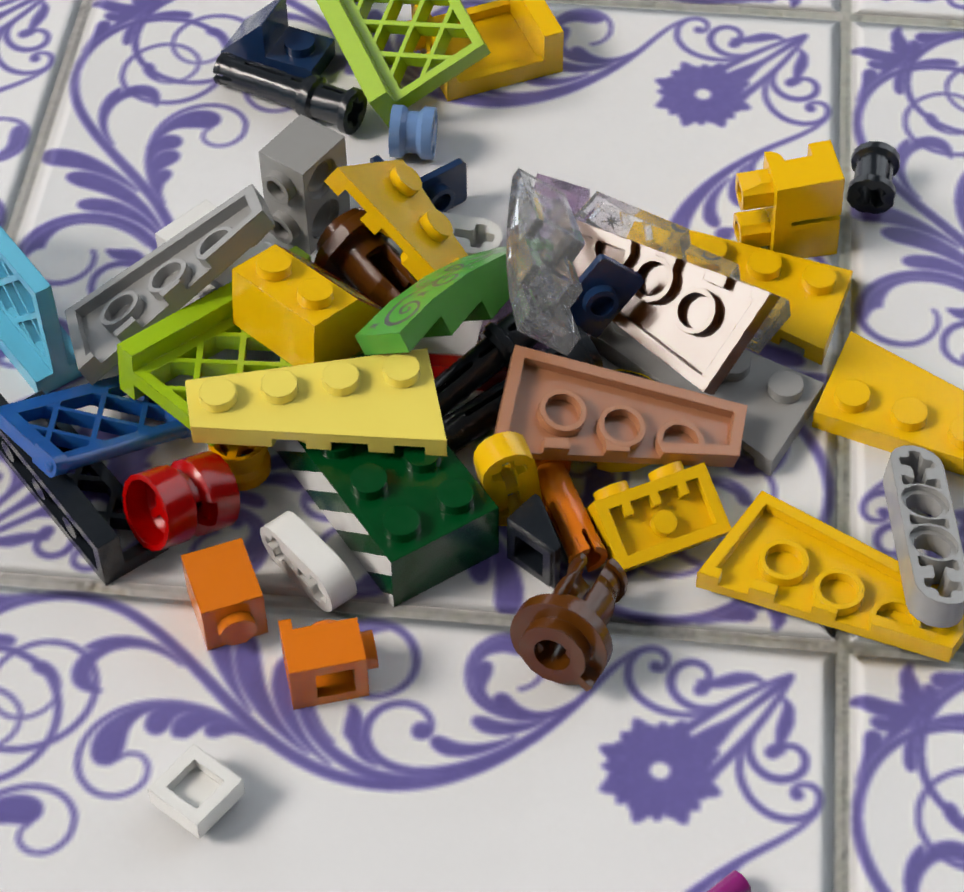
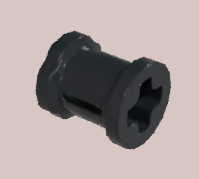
(872, 183)

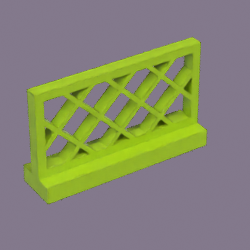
(373, 64)
(183, 347)

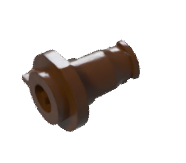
(363, 258)
(566, 631)

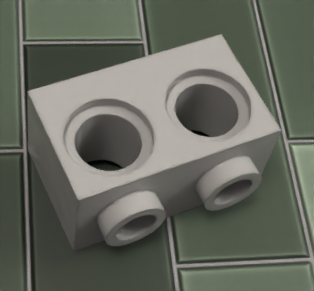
(294, 183)

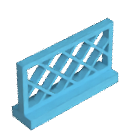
(30, 323)

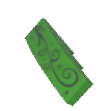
(439, 303)

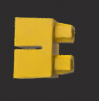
(796, 203)

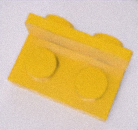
(660, 516)

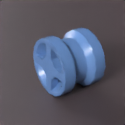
(413, 132)

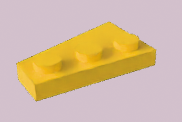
(402, 211)

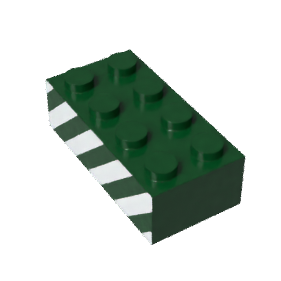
(399, 512)

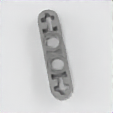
(938, 534)

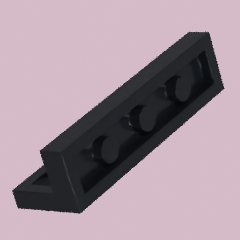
(74, 514)

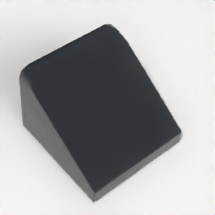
(534, 542)

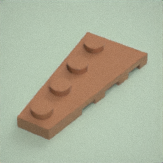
(610, 416)

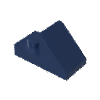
(273, 43)

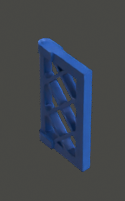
(60, 406)

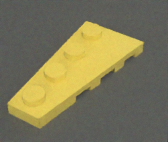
(349, 400)

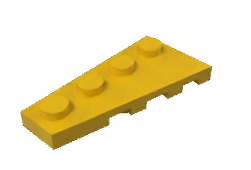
(813, 289)
(891, 404)
(822, 576)

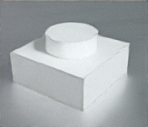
(196, 791)

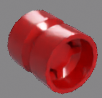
(181, 500)

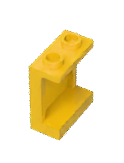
(522, 43)

